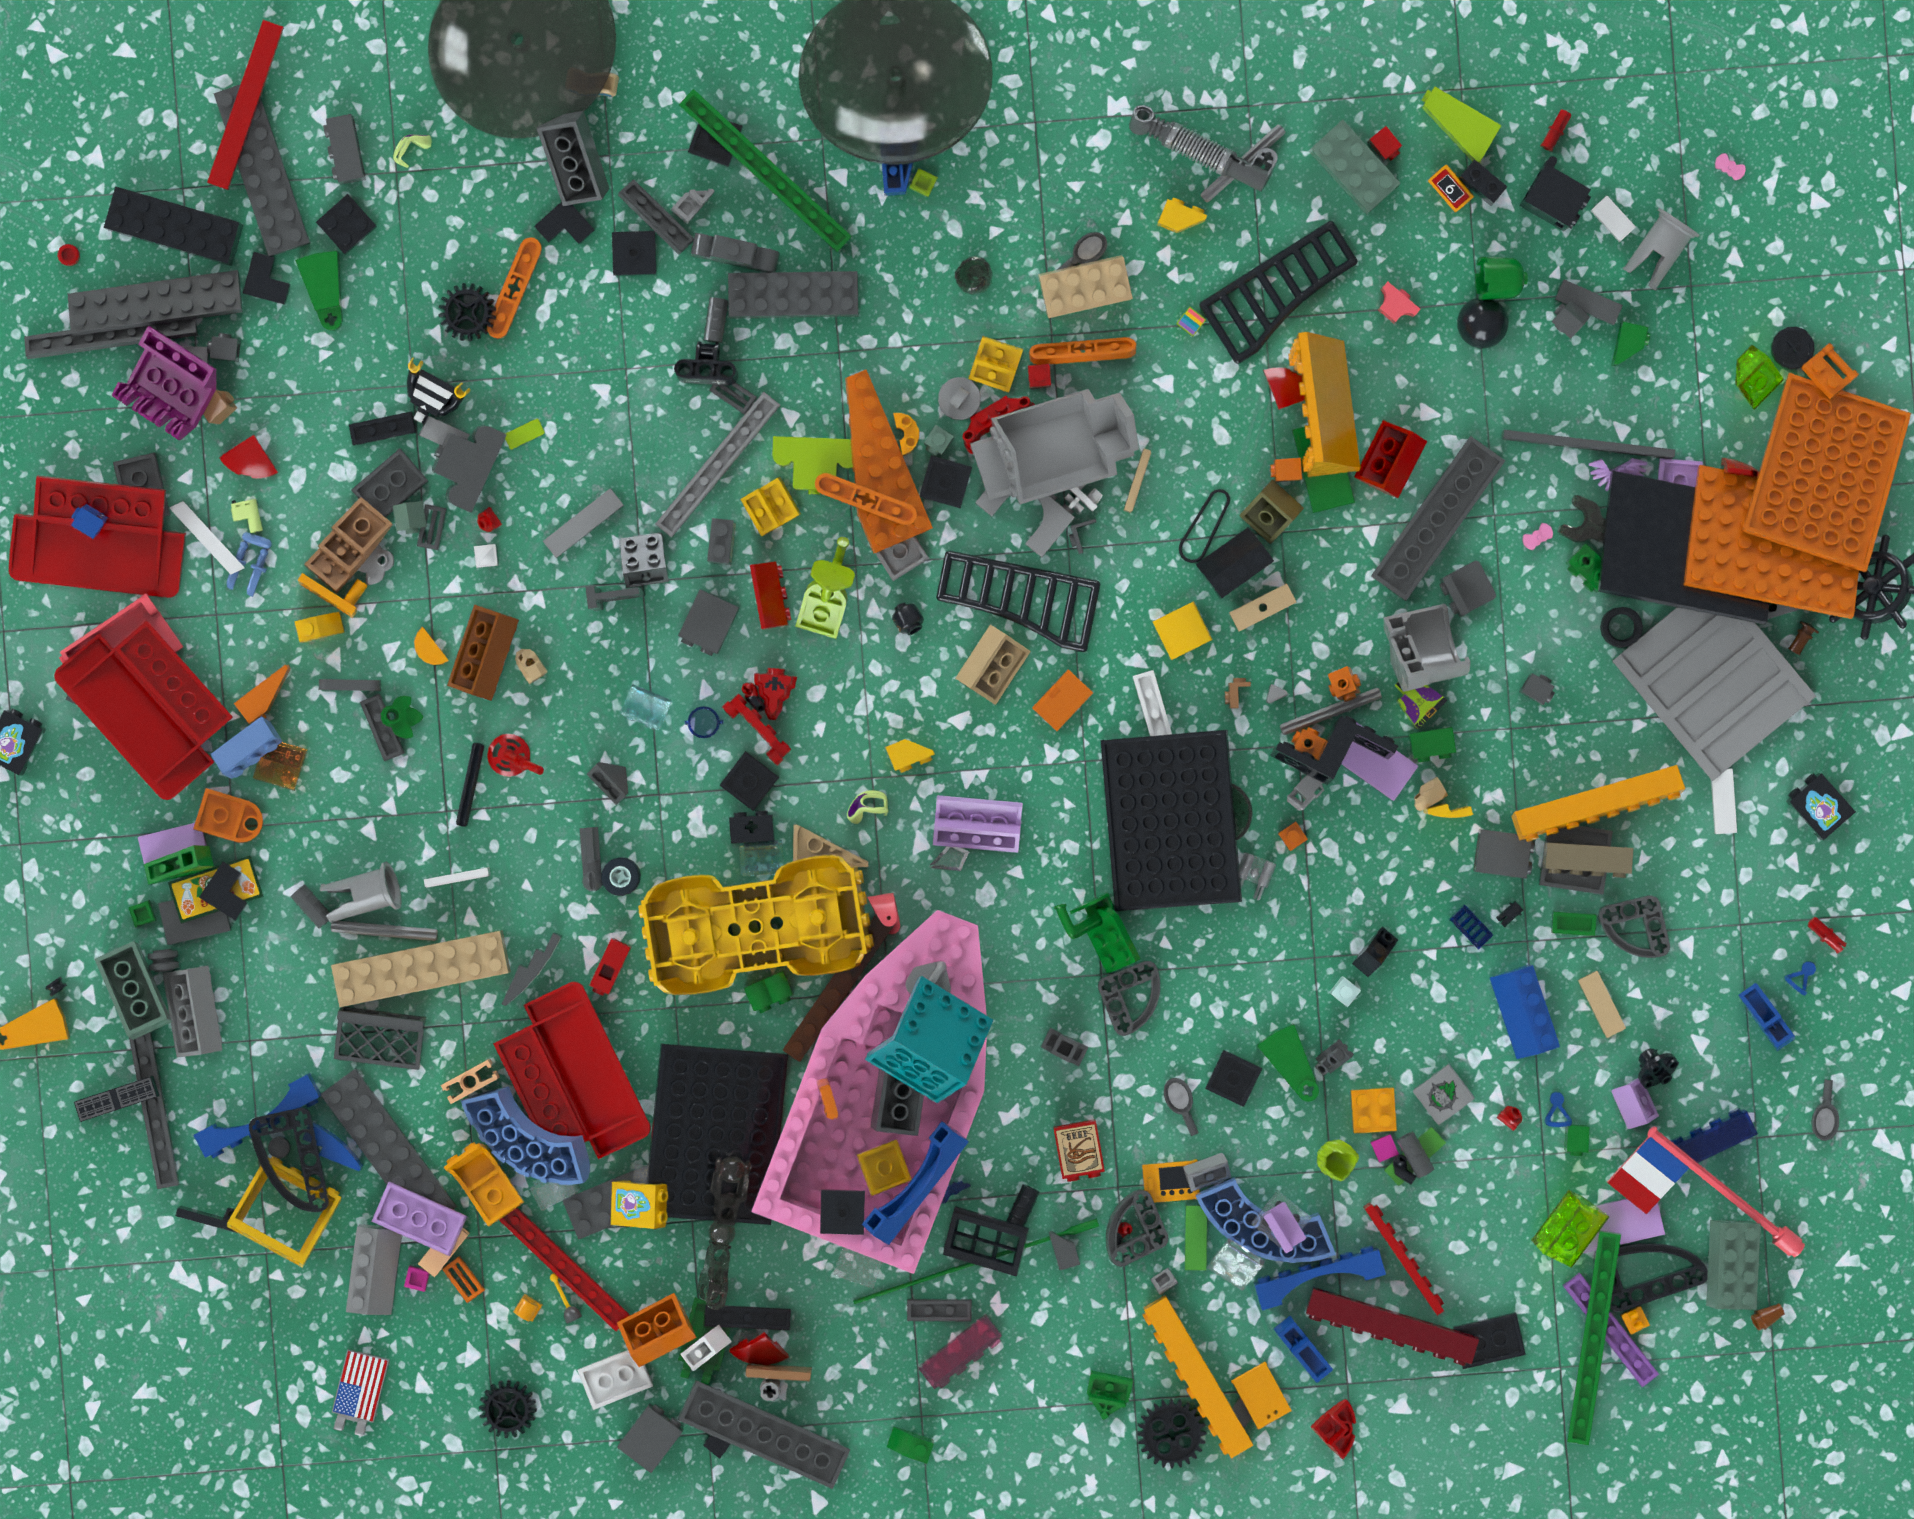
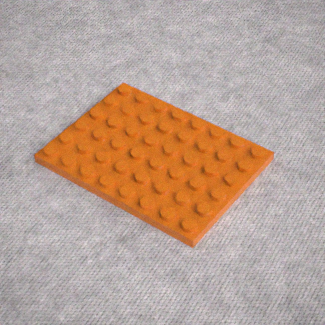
(1826, 473)
(1751, 567)

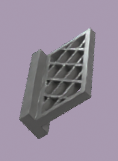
(596, 598)
(379, 1019)

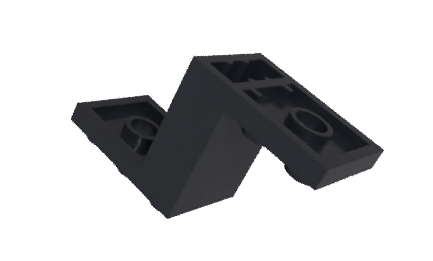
(1334, 750)

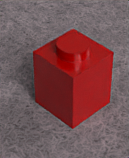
(1385, 144)
(1039, 376)

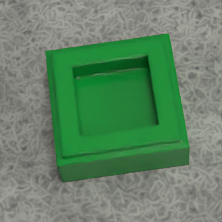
(142, 913)

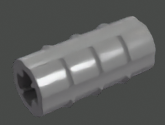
(770, 1396)

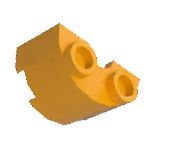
(911, 432)

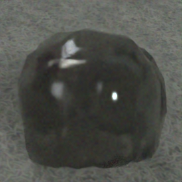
(974, 275)

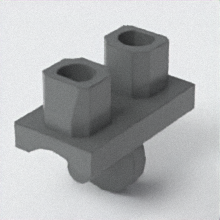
(1333, 1057)

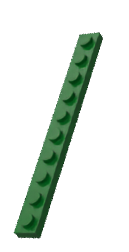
(765, 170)
(1594, 1337)

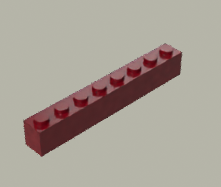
(1392, 1325)

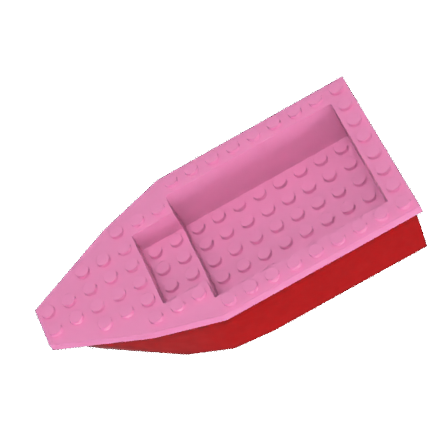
(823, 1151)

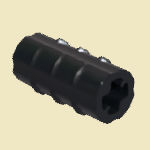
(1023, 1205)

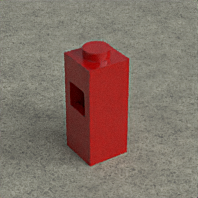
(610, 967)

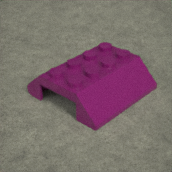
(168, 385)

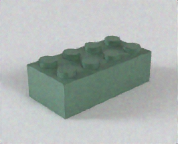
(1354, 167)
(133, 990)
(1733, 1264)

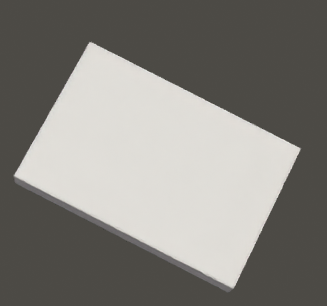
(613, 1379)

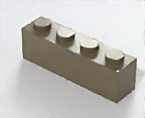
(1588, 858)

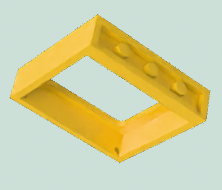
(294, 1177)

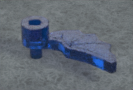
(954, 1189)

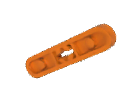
(522, 268)
(1071, 351)
(845, 492)

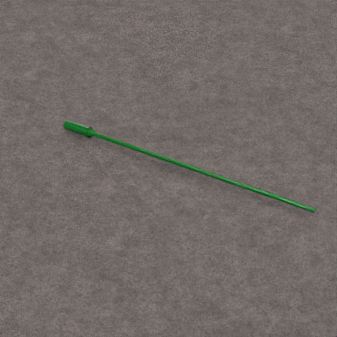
(1070, 1231)

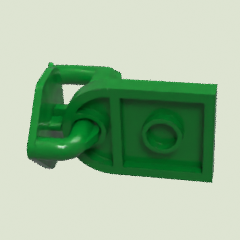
(1104, 931)

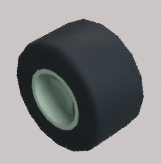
(620, 876)

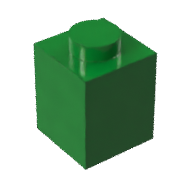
(1576, 1139)

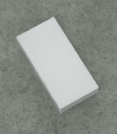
(1613, 218)

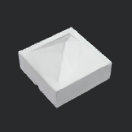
(486, 556)

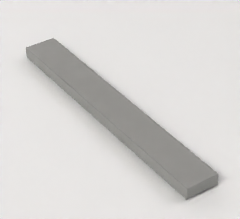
(717, 464)

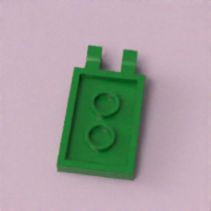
(697, 1322)

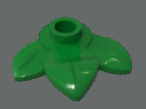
(403, 717)

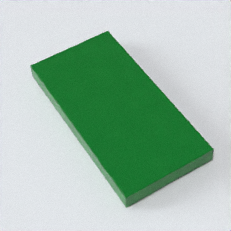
(1324, 490)

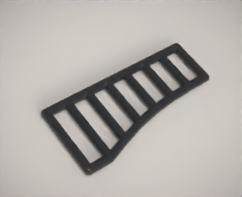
(1284, 312)
(1022, 619)

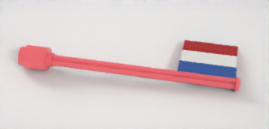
(1660, 1164)

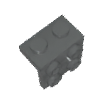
(1467, 588)

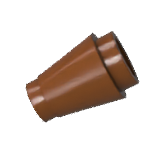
(1767, 1316)

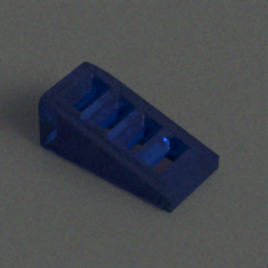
(1458, 914)

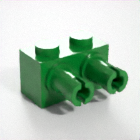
(1586, 565)

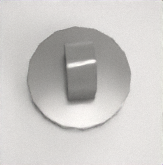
(959, 398)

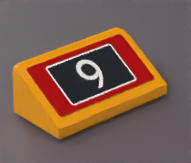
(1451, 188)

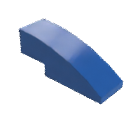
(1767, 1016)
(334, 1148)
(1303, 1349)

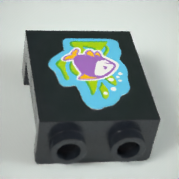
(17, 740)
(1820, 805)

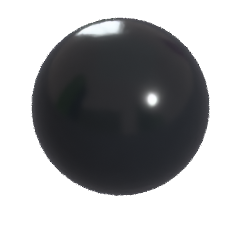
(1482, 323)

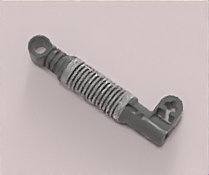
(1205, 151)

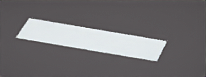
(206, 537)

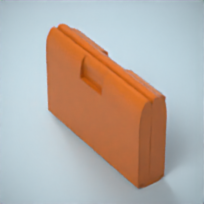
(1062, 700)
(827, 1098)

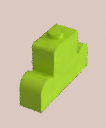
(811, 458)

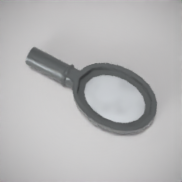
(1087, 249)
(1180, 1100)
(1825, 1117)

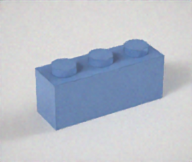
(246, 748)

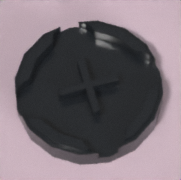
(1792, 347)

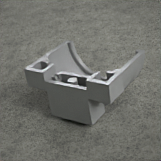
(1426, 651)

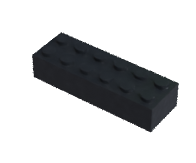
(173, 226)

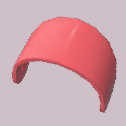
(884, 906)

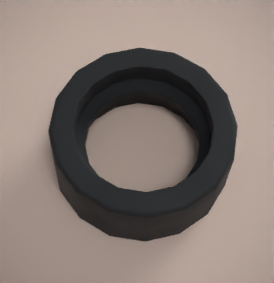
(1637, 621)

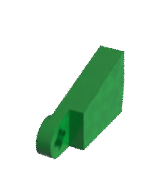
(323, 285)
(1289, 1058)

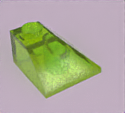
(1756, 376)

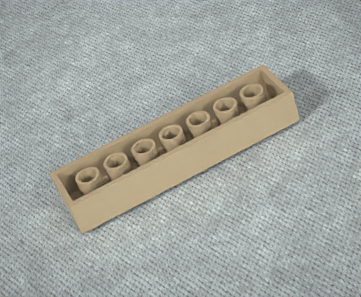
(420, 968)

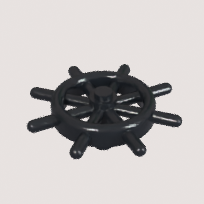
(1877, 589)

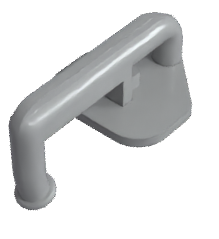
(934, 972)

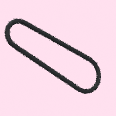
(1196, 519)

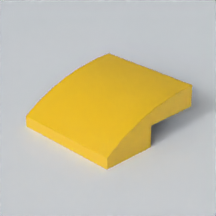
(995, 364)
(770, 506)
(1182, 630)
(1442, 810)

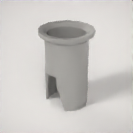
(1666, 238)
(369, 892)

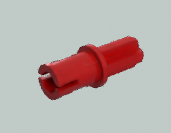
(1556, 130)
(1826, 934)

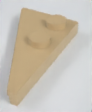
(809, 844)

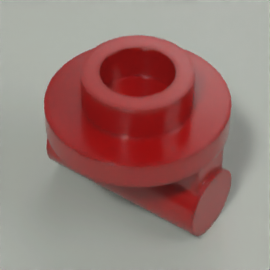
(488, 520)
(1510, 1117)

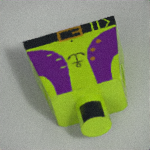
(1420, 704)

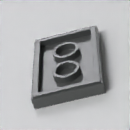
(141, 472)
(390, 483)
(201, 927)

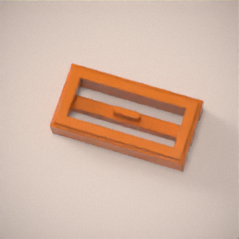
(474, 1293)

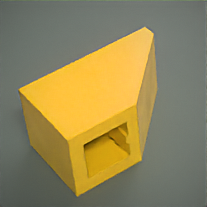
(1179, 217)
(906, 753)

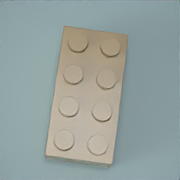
(1085, 286)

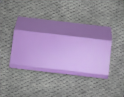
(977, 824)

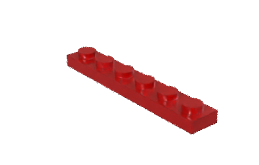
(1410, 1265)

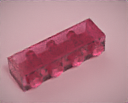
(960, 1351)

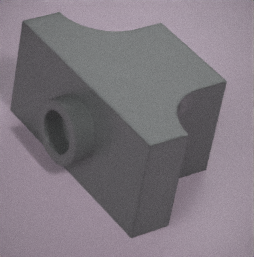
(1064, 1047)

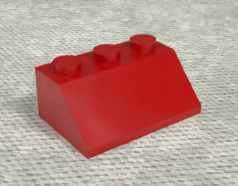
(1390, 459)
(770, 595)

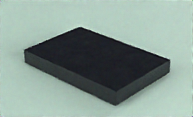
(1498, 1339)

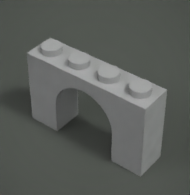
(1054, 522)

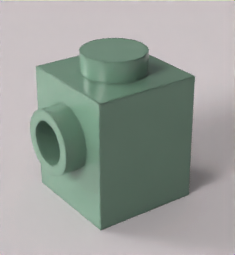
(938, 441)
(409, 517)

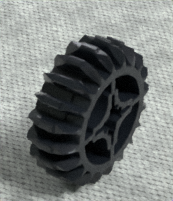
(474, 305)
(496, 1423)

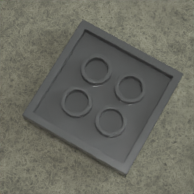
(1584, 882)

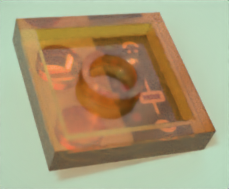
(281, 766)

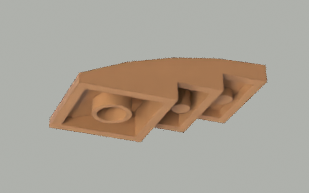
(348, 544)

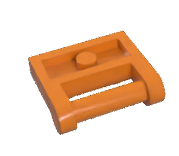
(1825, 376)

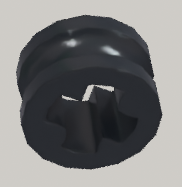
(55, 986)

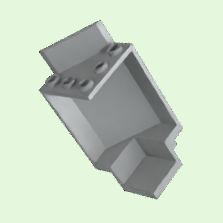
(1055, 446)

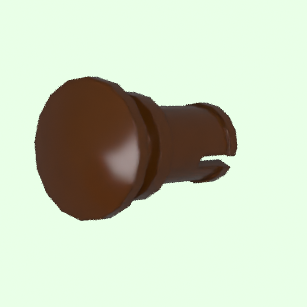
(1802, 637)

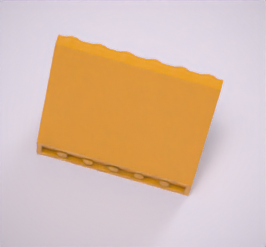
(1326, 404)

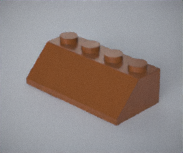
(482, 652)

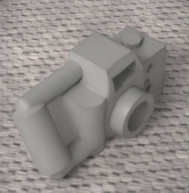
(1306, 789)

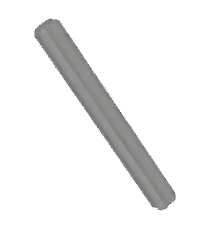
(1221, 182)
(1330, 711)
(384, 930)

